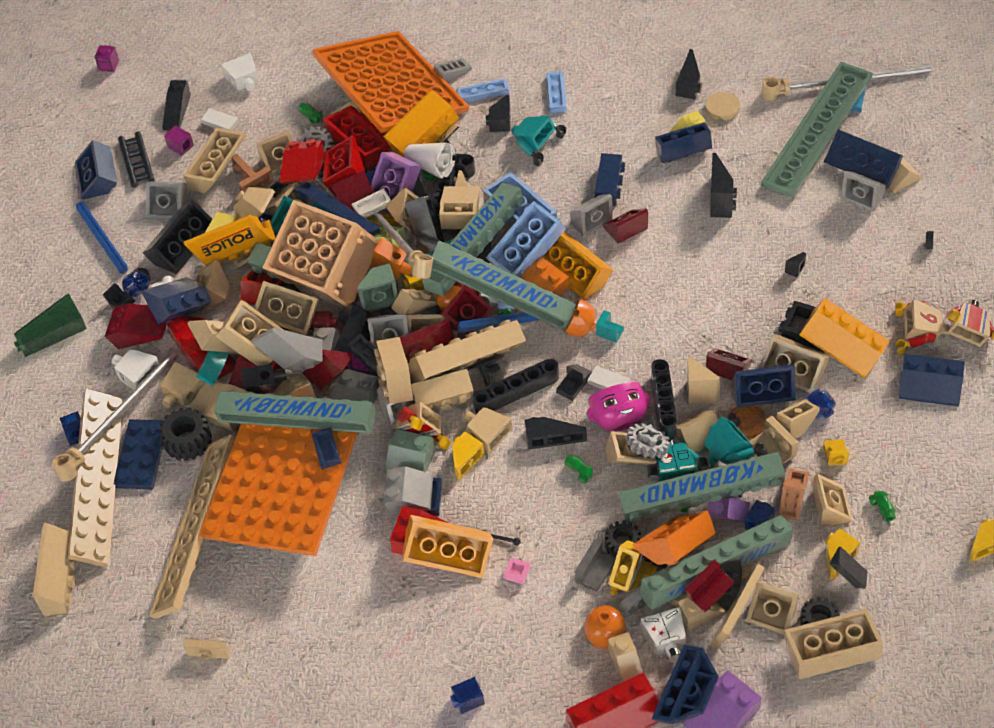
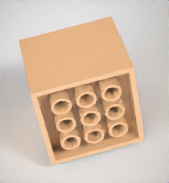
(321, 254)

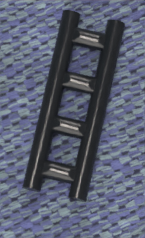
(141, 151)

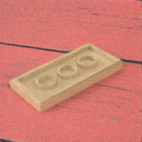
(737, 607)

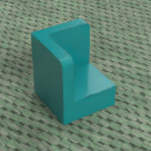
(608, 329)

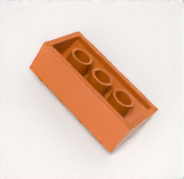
(676, 538)

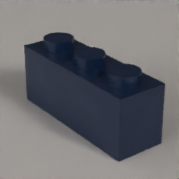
(683, 142)
(609, 176)

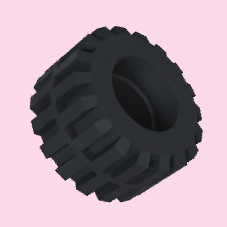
(182, 422)

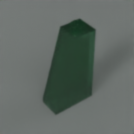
(50, 327)

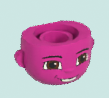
(618, 406)

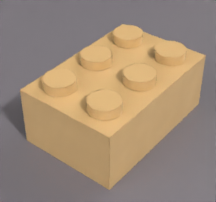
(286, 307)
(393, 370)
(444, 391)

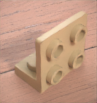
(778, 440)

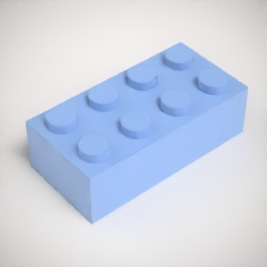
(528, 195)
(526, 240)

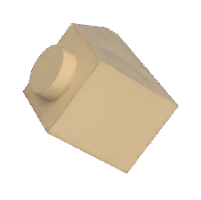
(798, 417)
(624, 656)

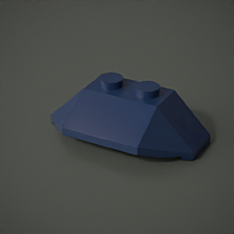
(687, 687)

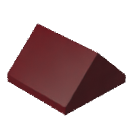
(627, 224)
(464, 307)
(725, 363)
(332, 364)

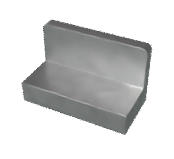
(594, 567)

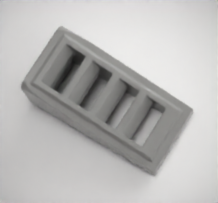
(448, 71)

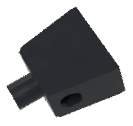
(253, 377)

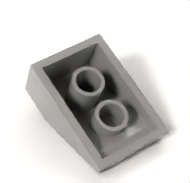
(290, 349)

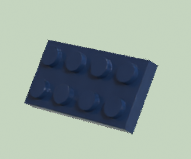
(863, 158)
(139, 455)

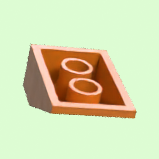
(546, 277)

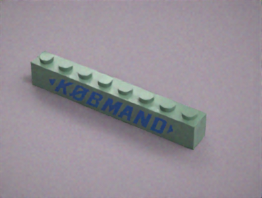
(480, 231)
(502, 285)
(295, 411)
(702, 487)
(747, 547)

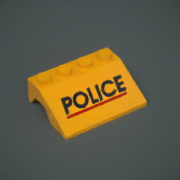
(231, 240)

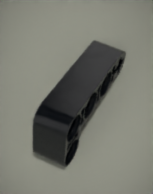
(462, 162)

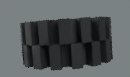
(620, 530)
(817, 607)

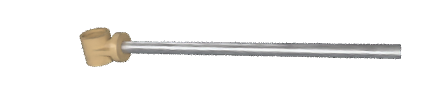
(773, 87)
(417, 260)
(66, 464)

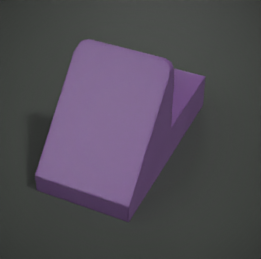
(729, 509)

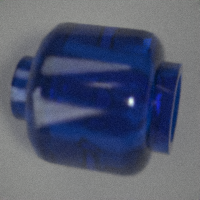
(135, 283)
(824, 401)

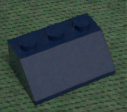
(95, 170)
(176, 299)
(931, 380)
(764, 386)

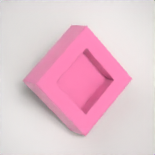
(517, 571)

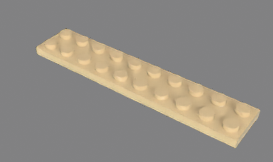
(94, 484)
(188, 541)

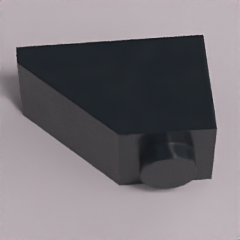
(500, 115)

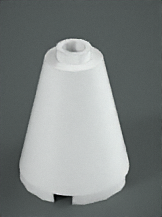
(432, 157)

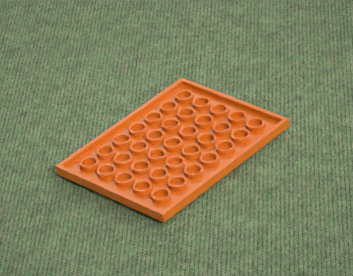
(385, 77)
(276, 490)

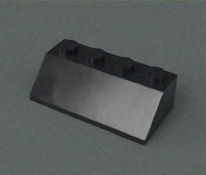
(168, 246)

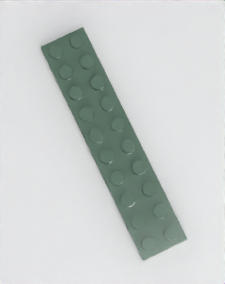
(816, 130)

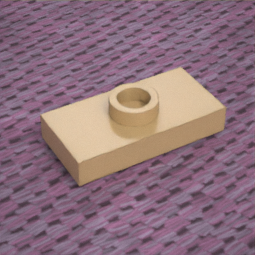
(206, 649)

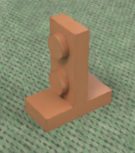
(250, 178)
(793, 494)

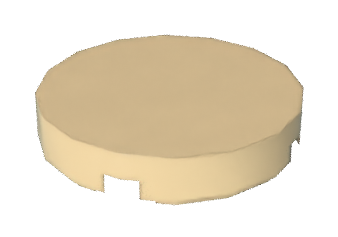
(722, 106)

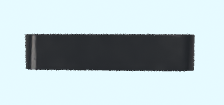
(516, 386)
(663, 398)

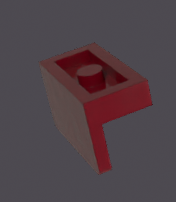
(709, 586)

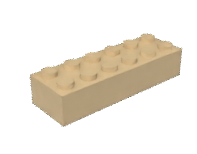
(466, 352)

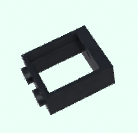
(801, 310)

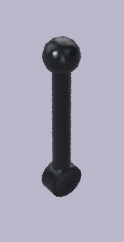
(516, 541)

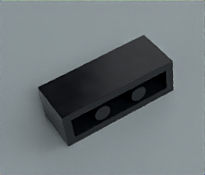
(424, 223)

